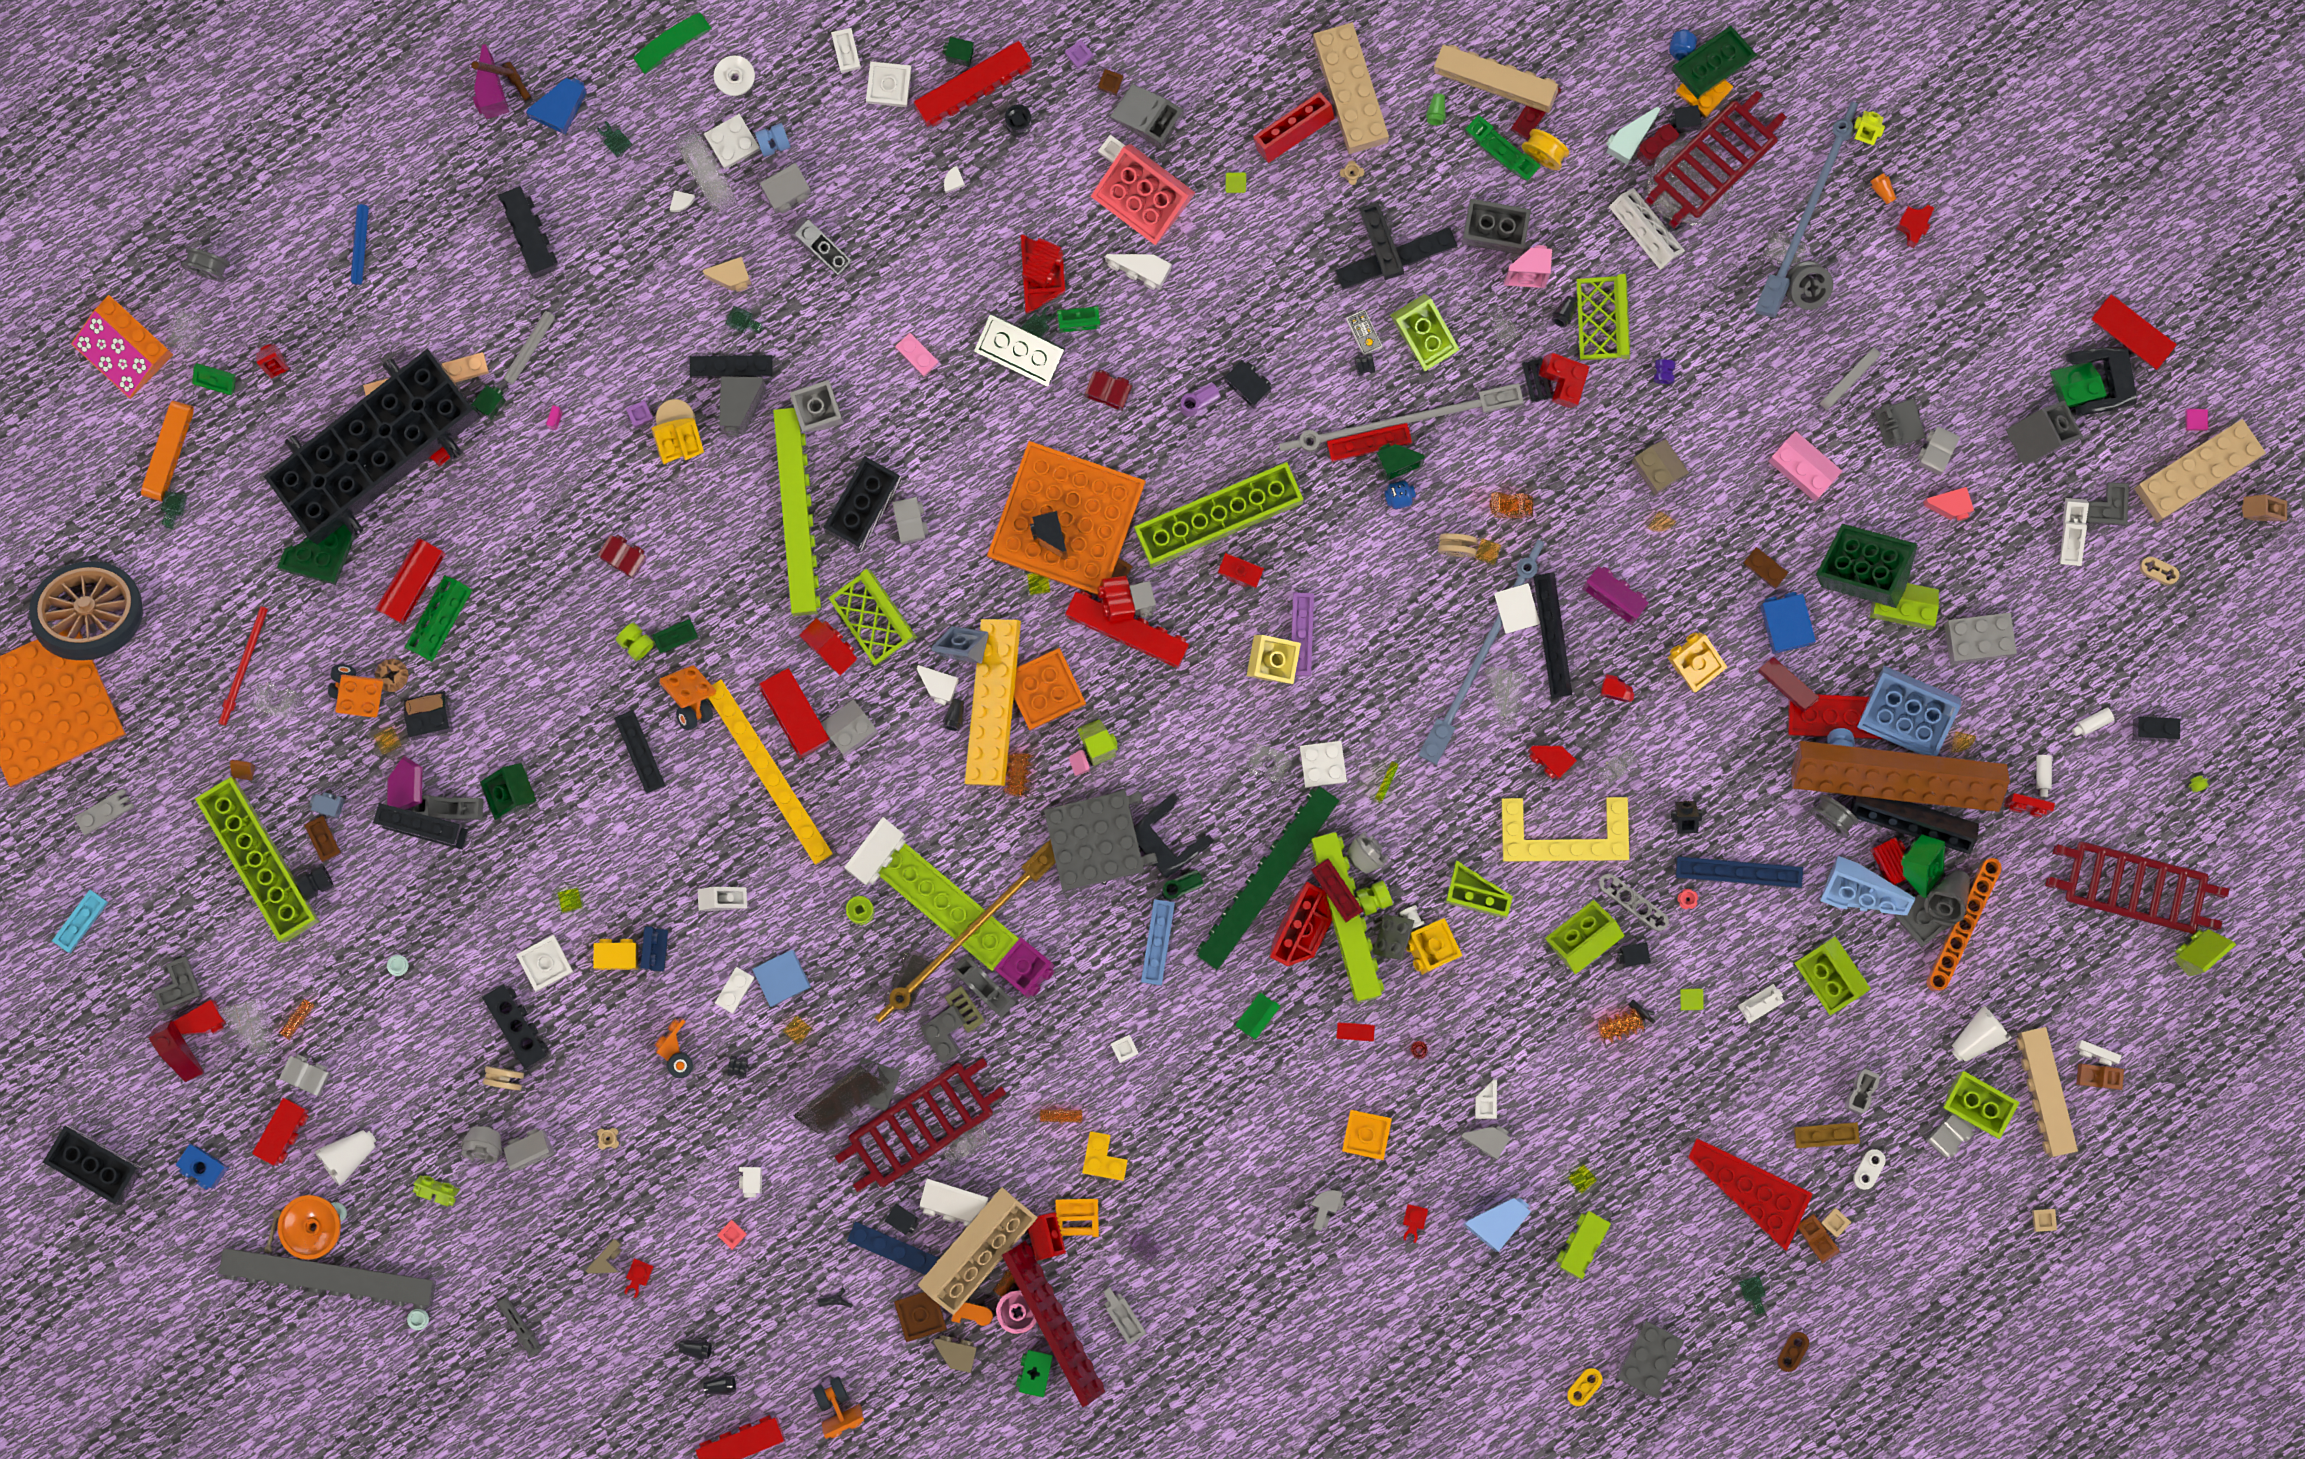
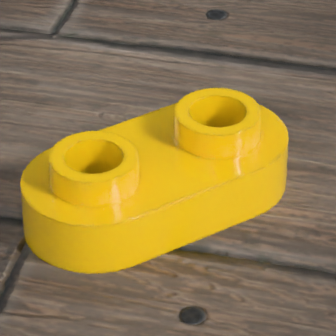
(1584, 1387)

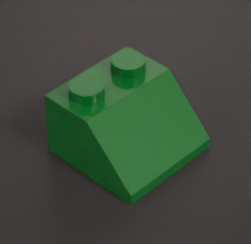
(2078, 384)
(1924, 864)

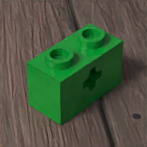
(1038, 1385)

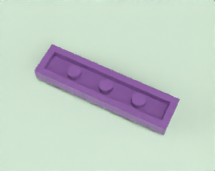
(1303, 630)

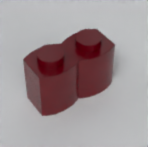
(1655, 145)
(1108, 390)
(622, 556)

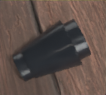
(1563, 314)
(954, 717)
(696, 1348)
(721, 1385)

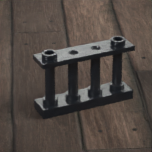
(420, 826)

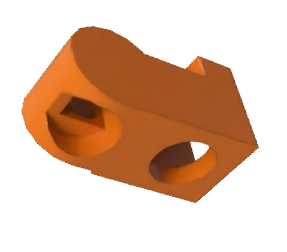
(980, 1314)

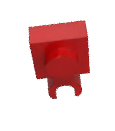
(1414, 1218)
(638, 1274)

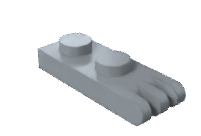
(103, 812)

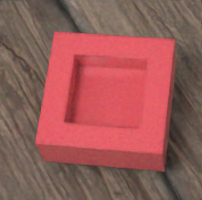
(732, 1234)

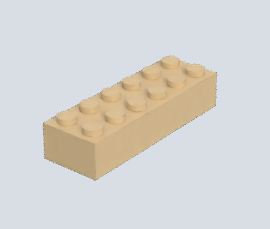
(1350, 88)
(2199, 470)
(977, 1251)

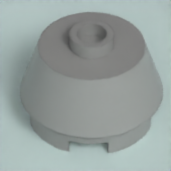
(1366, 853)
(482, 1144)

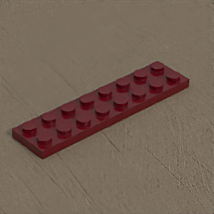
(1053, 1323)

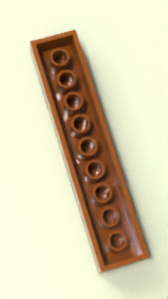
(1899, 776)

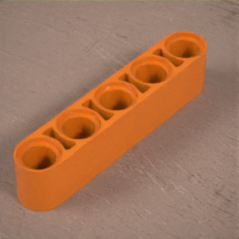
(167, 450)

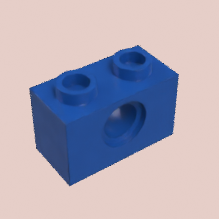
(214, 1168)

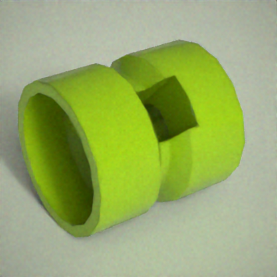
(633, 640)
(1374, 898)
(860, 910)

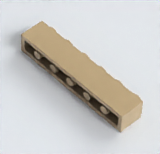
(1496, 78)
(2047, 1092)

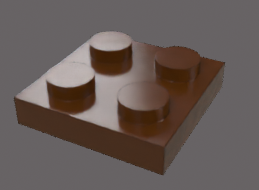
(919, 1316)

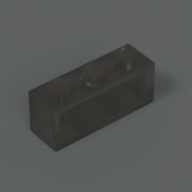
(912, 966)

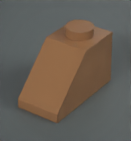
(2264, 508)

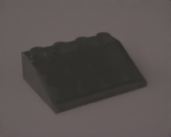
(843, 1098)

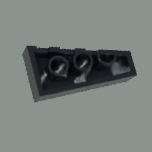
(527, 232)

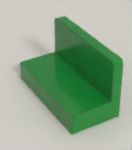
(1257, 1016)

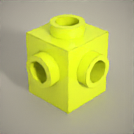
(1869, 127)

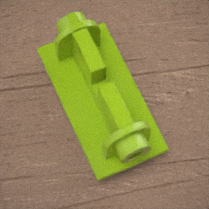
(445, 1192)

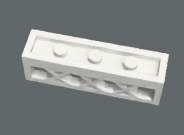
(1645, 229)

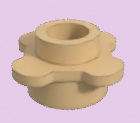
(1352, 178)
(603, 1143)

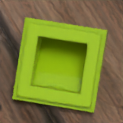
(1235, 182)
(1691, 1000)

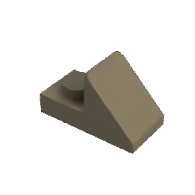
(602, 1262)

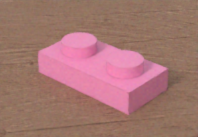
(917, 354)

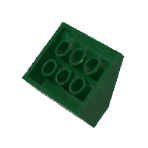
(1867, 565)

